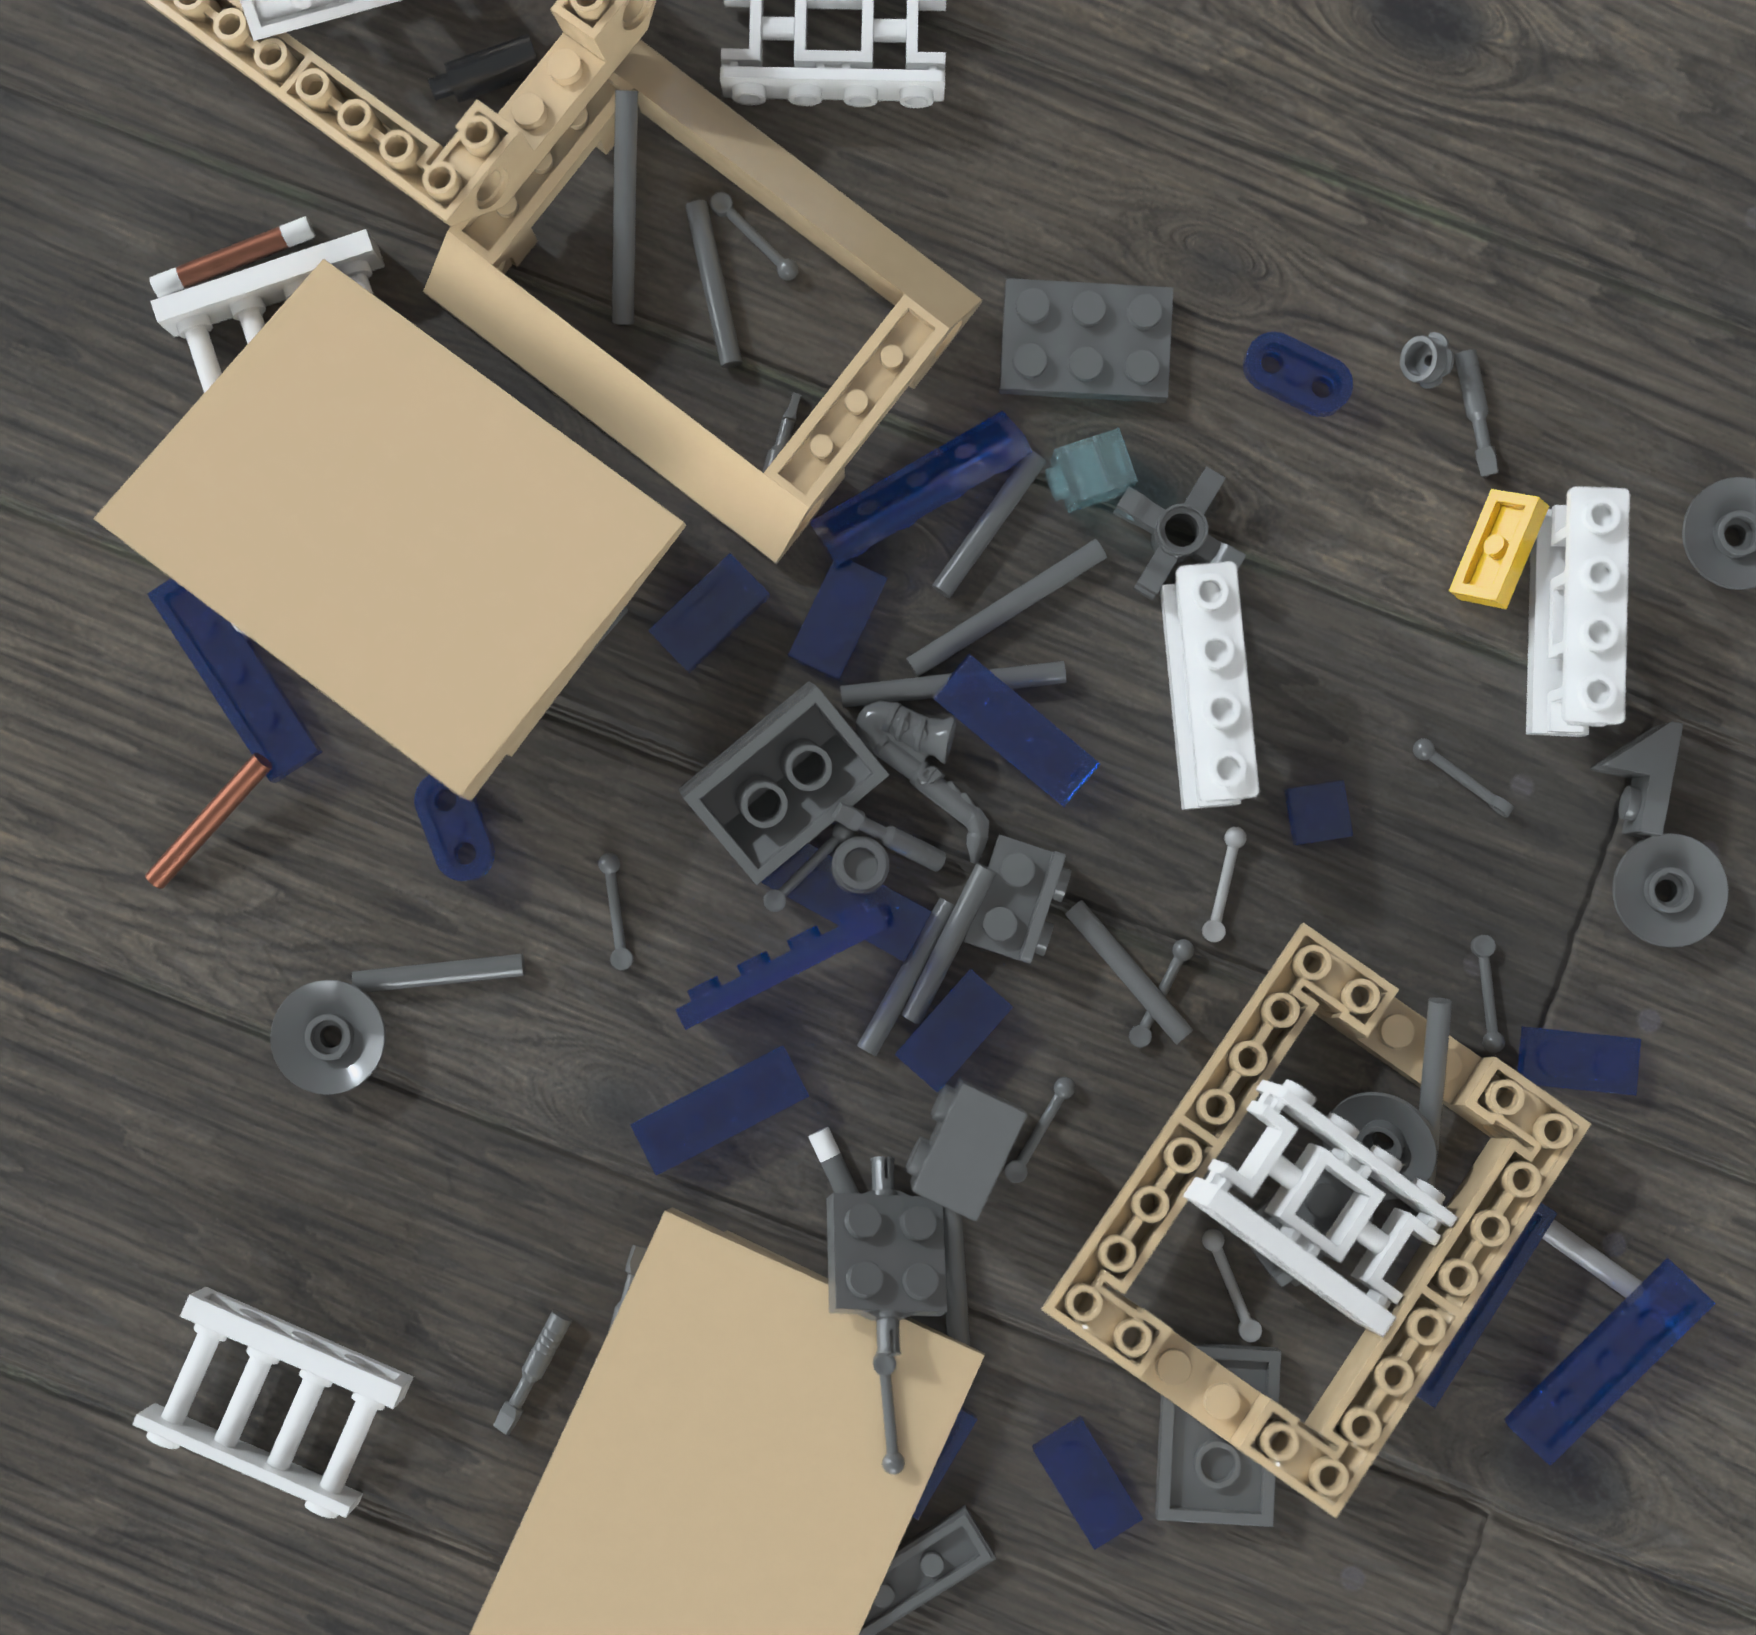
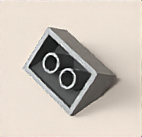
(782, 782)

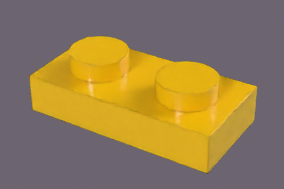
(1499, 548)

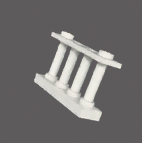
(251, 290)
(268, 1342)

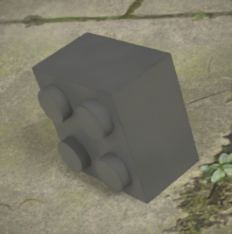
(965, 1148)

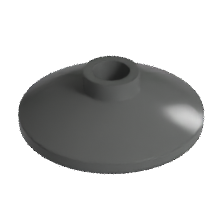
(1716, 508)
(1696, 886)
(300, 1043)
(1408, 1128)

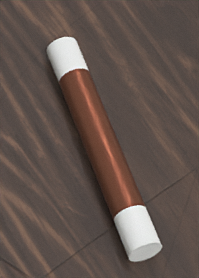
(232, 257)

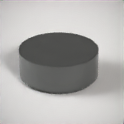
(860, 866)

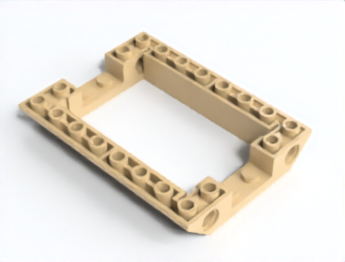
(490, 150)
(758, 506)
(1439, 1286)

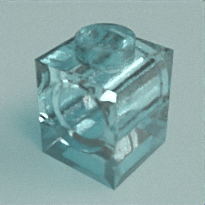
(1091, 471)

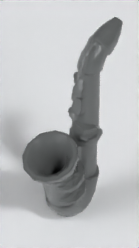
(904, 743)

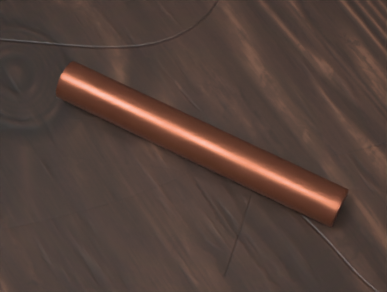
(208, 820)

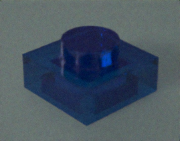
(1318, 812)

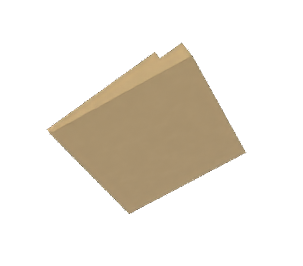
(393, 528)
(728, 1457)

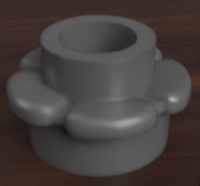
(1416, 359)

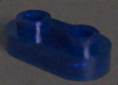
(1298, 370)
(452, 829)

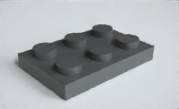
(1086, 340)
(1201, 1472)

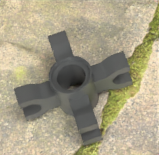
(1144, 513)

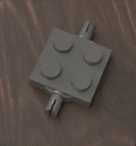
(885, 1256)

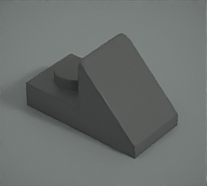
(1651, 766)

